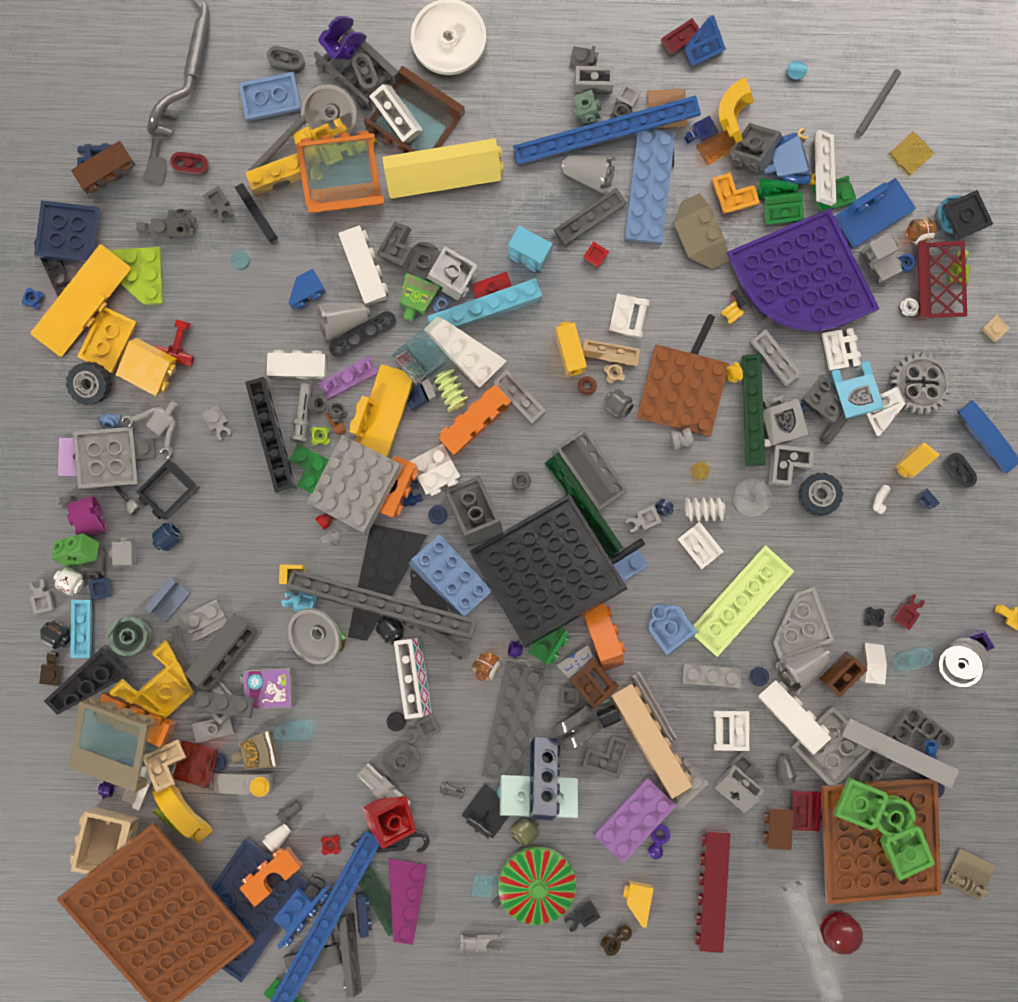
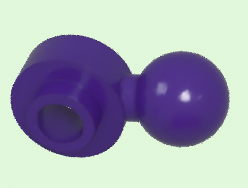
(655, 851)

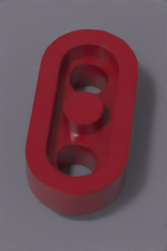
(190, 163)

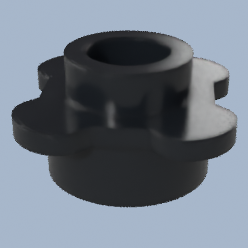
(879, 617)

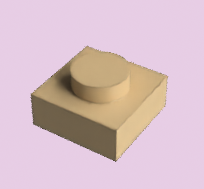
(995, 328)

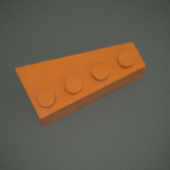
(475, 420)

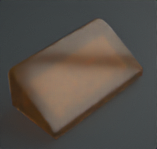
(716, 147)

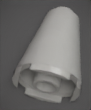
(590, 170)
(340, 317)
(803, 668)

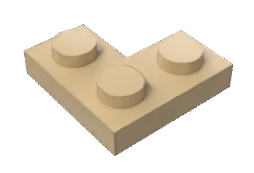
(158, 763)

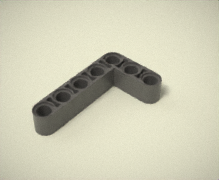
(909, 728)

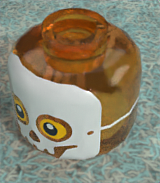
(921, 230)
(486, 666)

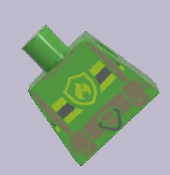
(417, 296)

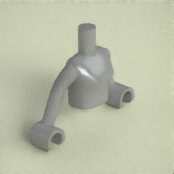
(158, 423)

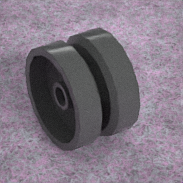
(578, 730)

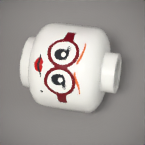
(69, 581)

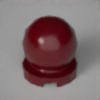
(841, 932)

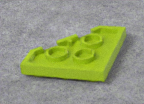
(145, 276)

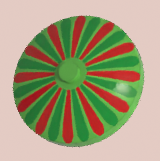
(536, 885)

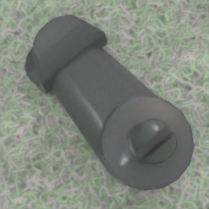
(315, 884)

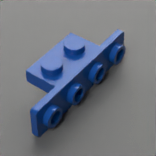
(296, 911)

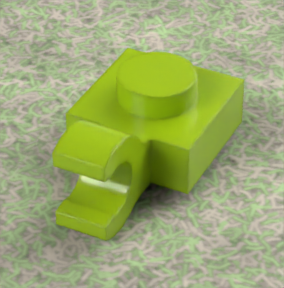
(956, 270)

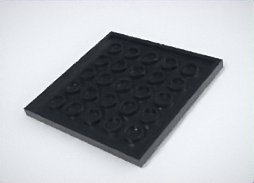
(548, 570)

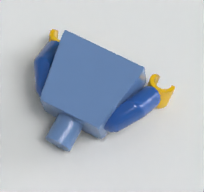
(791, 160)

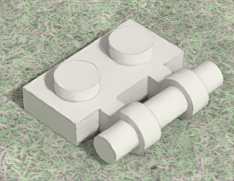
(836, 352)

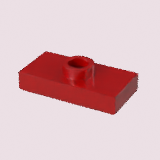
(491, 285)

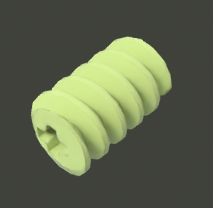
(450, 390)

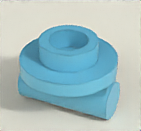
(797, 70)

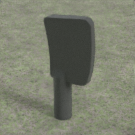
(156, 165)

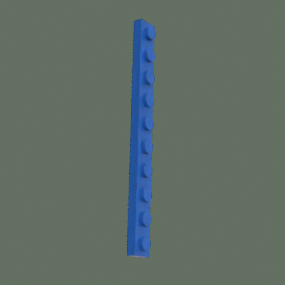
(607, 130)
(327, 919)

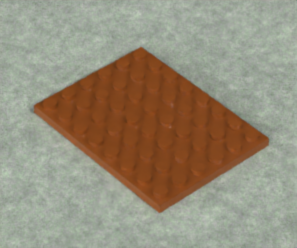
(156, 918)

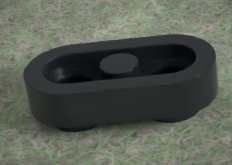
(961, 469)

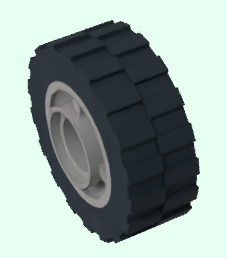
(78, 386)
(829, 486)

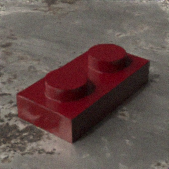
(680, 36)

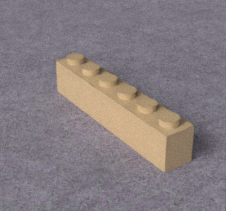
(651, 741)

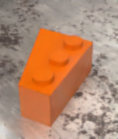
(604, 637)

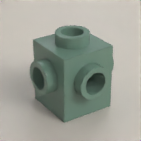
(587, 107)

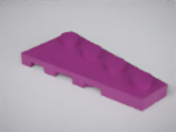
(406, 890)

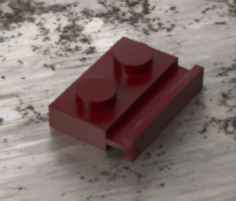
(806, 810)

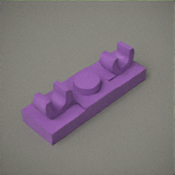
(348, 378)

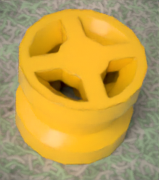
(732, 312)

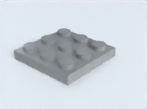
(105, 458)
(838, 755)

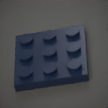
(66, 231)

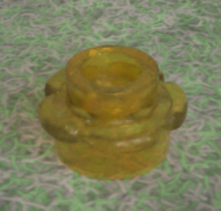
(700, 475)

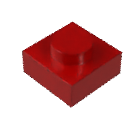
(595, 254)

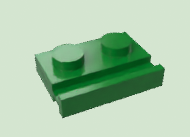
(844, 194)
(784, 207)

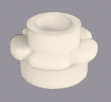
(909, 302)

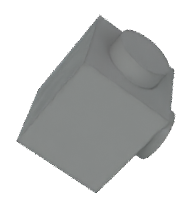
(123, 552)

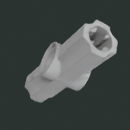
(381, 785)

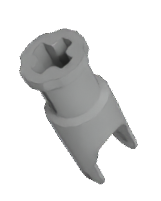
(479, 943)

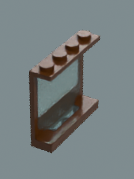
(429, 106)

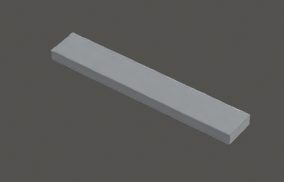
(900, 753)

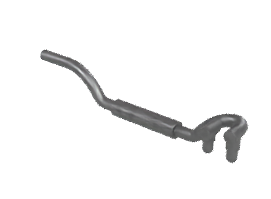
(190, 73)

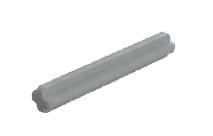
(654, 706)

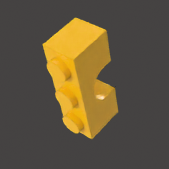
(266, 176)

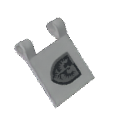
(784, 423)

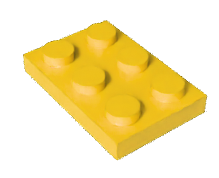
(107, 339)

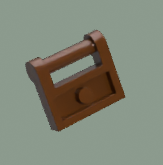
(588, 685)

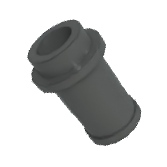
(450, 790)
(289, 811)

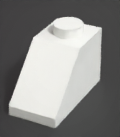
(875, 663)

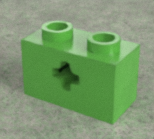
(75, 550)

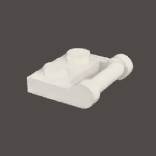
(622, 315)
(737, 730)

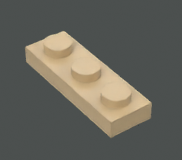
(611, 352)

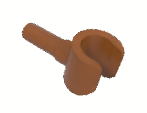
(338, 428)

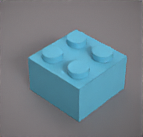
(529, 249)

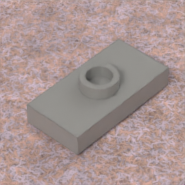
(212, 729)

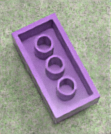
(634, 819)

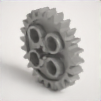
(921, 365)

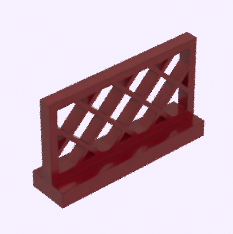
(925, 276)

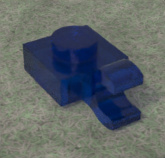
(702, 129)

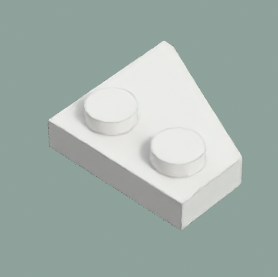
(893, 404)

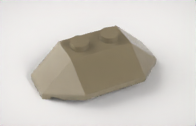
(701, 233)

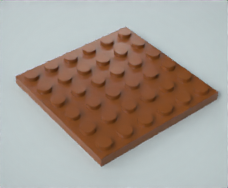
(854, 855)

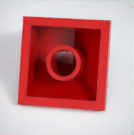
(389, 820)

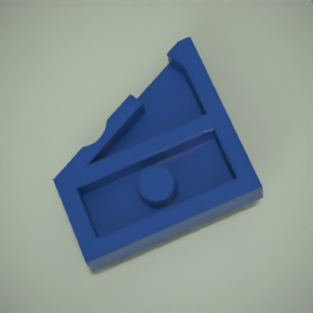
(705, 42)

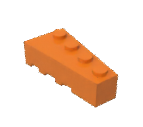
(157, 735)

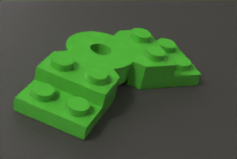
(901, 839)

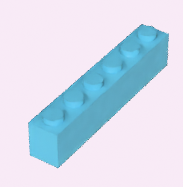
(491, 305)

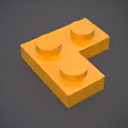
(732, 199)

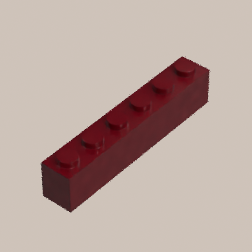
(713, 890)

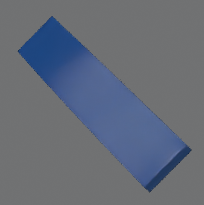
(989, 436)

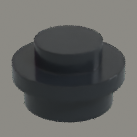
(396, 721)

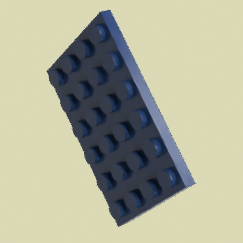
(256, 919)

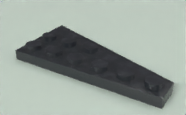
(382, 570)

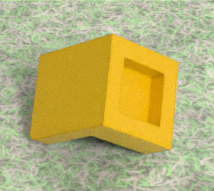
(285, 571)

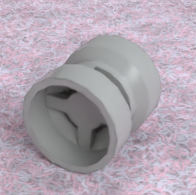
(681, 439)

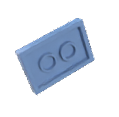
(270, 96)

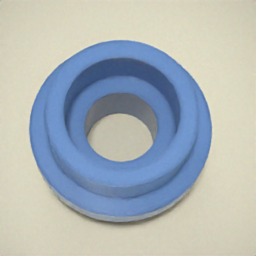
(441, 298)

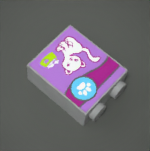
(269, 687)

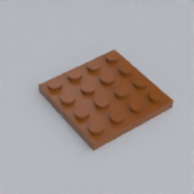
(682, 390)

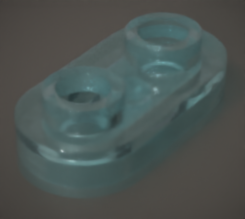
(912, 660)
(293, 732)

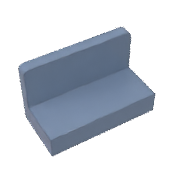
(167, 599)

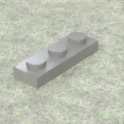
(775, 357)
(519, 396)
(711, 675)

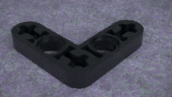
(256, 213)

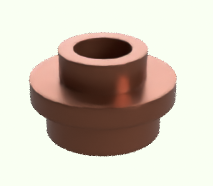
(587, 379)

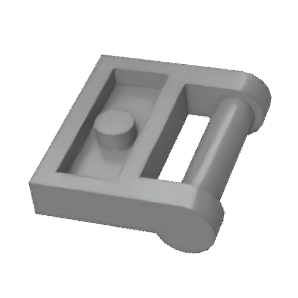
(698, 783)

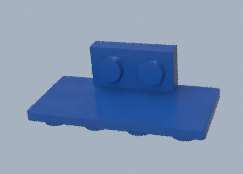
(874, 212)

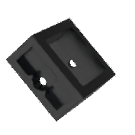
(168, 466)

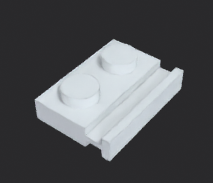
(700, 545)

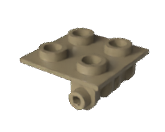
(970, 874)

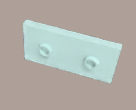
(516, 793)

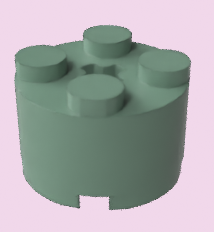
(119, 640)

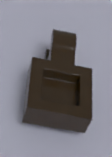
(51, 672)

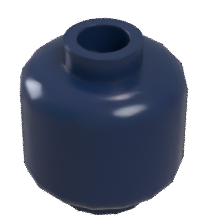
(166, 537)

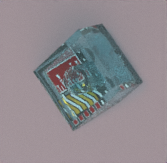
(419, 358)

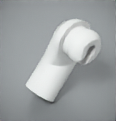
(879, 499)

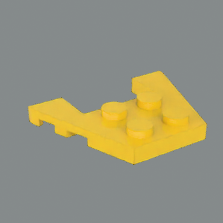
(164, 691)

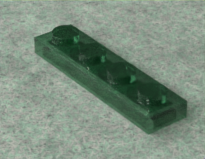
(378, 897)

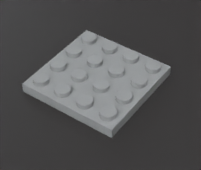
(355, 484)

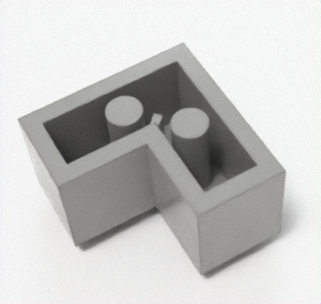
(881, 258)
(786, 459)

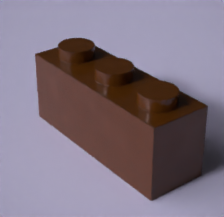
(103, 167)

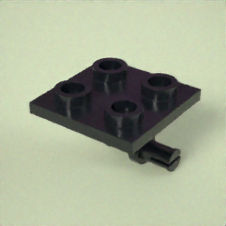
(484, 812)

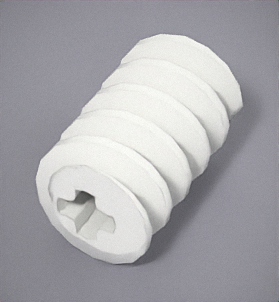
(704, 508)

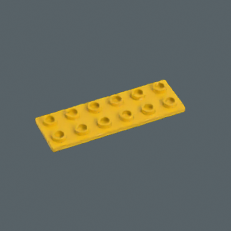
(81, 300)
(380, 415)

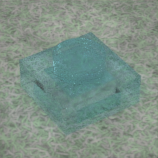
(482, 886)

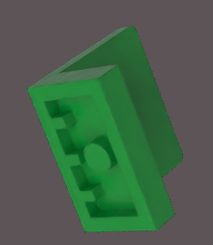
(547, 647)

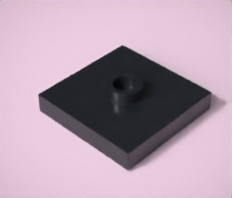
(967, 215)

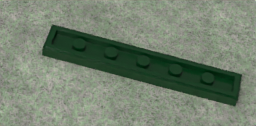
(753, 410)
(592, 516)

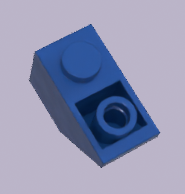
(306, 288)

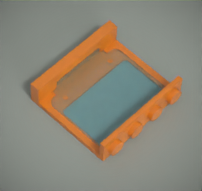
(339, 172)

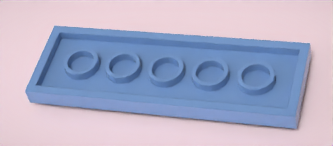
(650, 186)

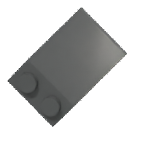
(474, 511)

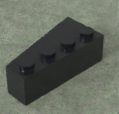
(92, 677)

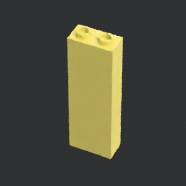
(443, 168)

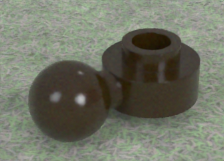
(611, 944)

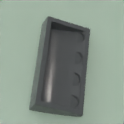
(591, 469)

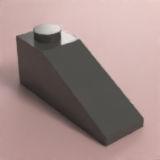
(177, 644)

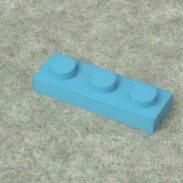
(81, 629)

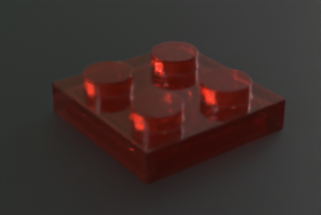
(198, 765)

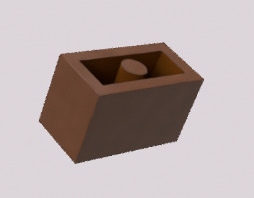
(843, 674)
(778, 828)

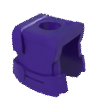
(330, 38)

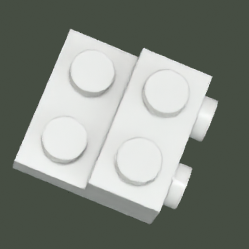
(436, 470)

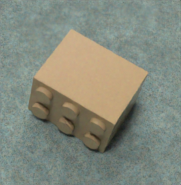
(100, 836)

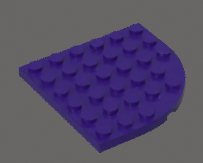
(804, 276)

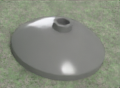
(322, 98)
(307, 639)

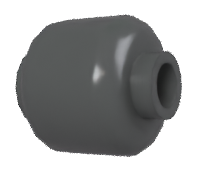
(618, 403)

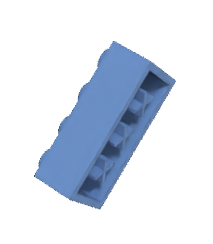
(450, 576)

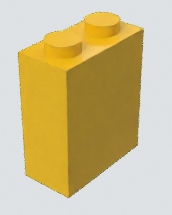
(570, 349)
(146, 367)

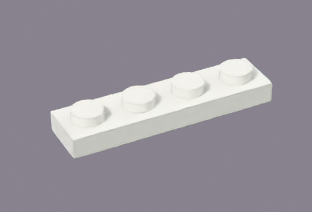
(825, 167)

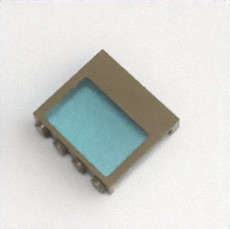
(110, 743)

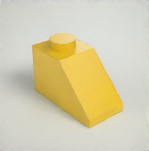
(638, 898)

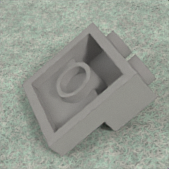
(453, 273)

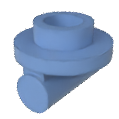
(109, 420)

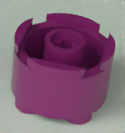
(86, 516)

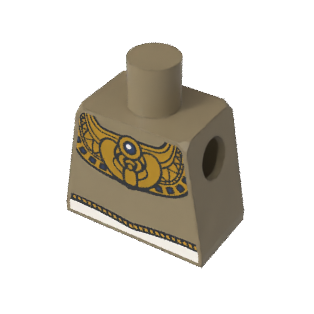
(257, 752)

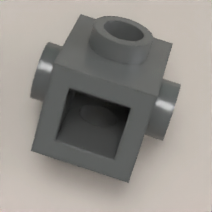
(180, 222)

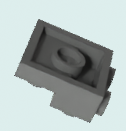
(756, 147)

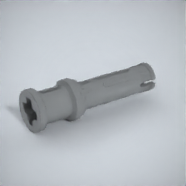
(301, 422)

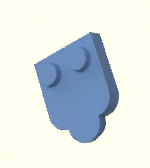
(670, 627)

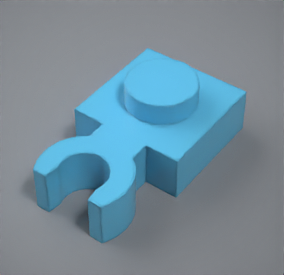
(300, 601)

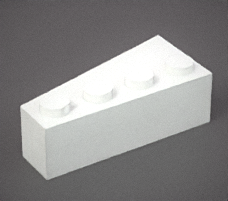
(468, 354)

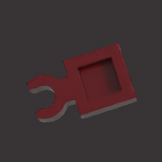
(907, 614)

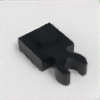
(585, 914)

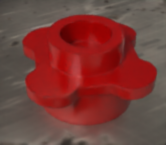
(325, 845)

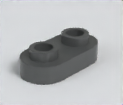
(286, 59)
(365, 73)

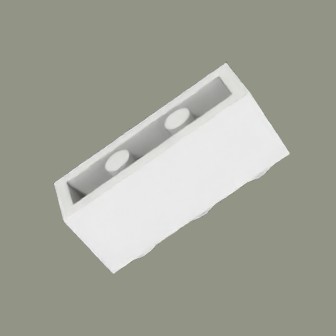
(396, 113)
(296, 365)

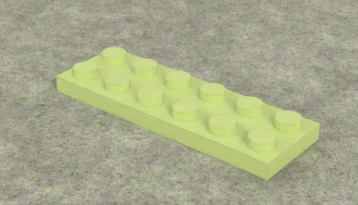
(741, 600)

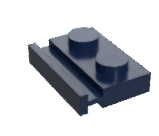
(362, 907)

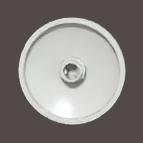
(448, 36)

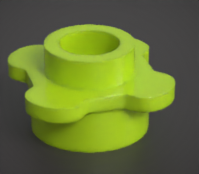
(315, 435)

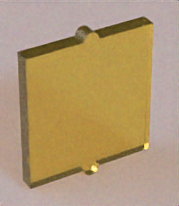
(911, 153)

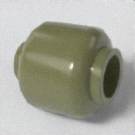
(524, 831)

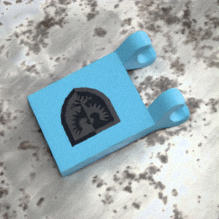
(858, 394)

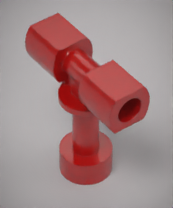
(175, 350)

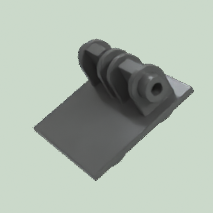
(824, 399)

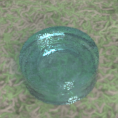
(240, 259)

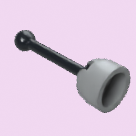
(132, 506)

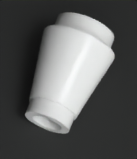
(276, 838)

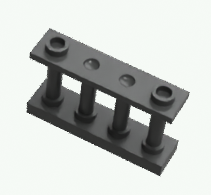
(388, 71)

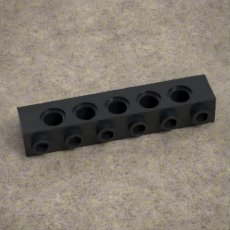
(270, 435)

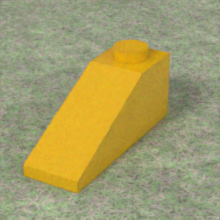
(915, 460)

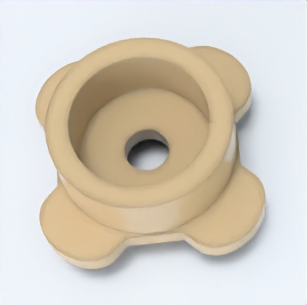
(619, 373)

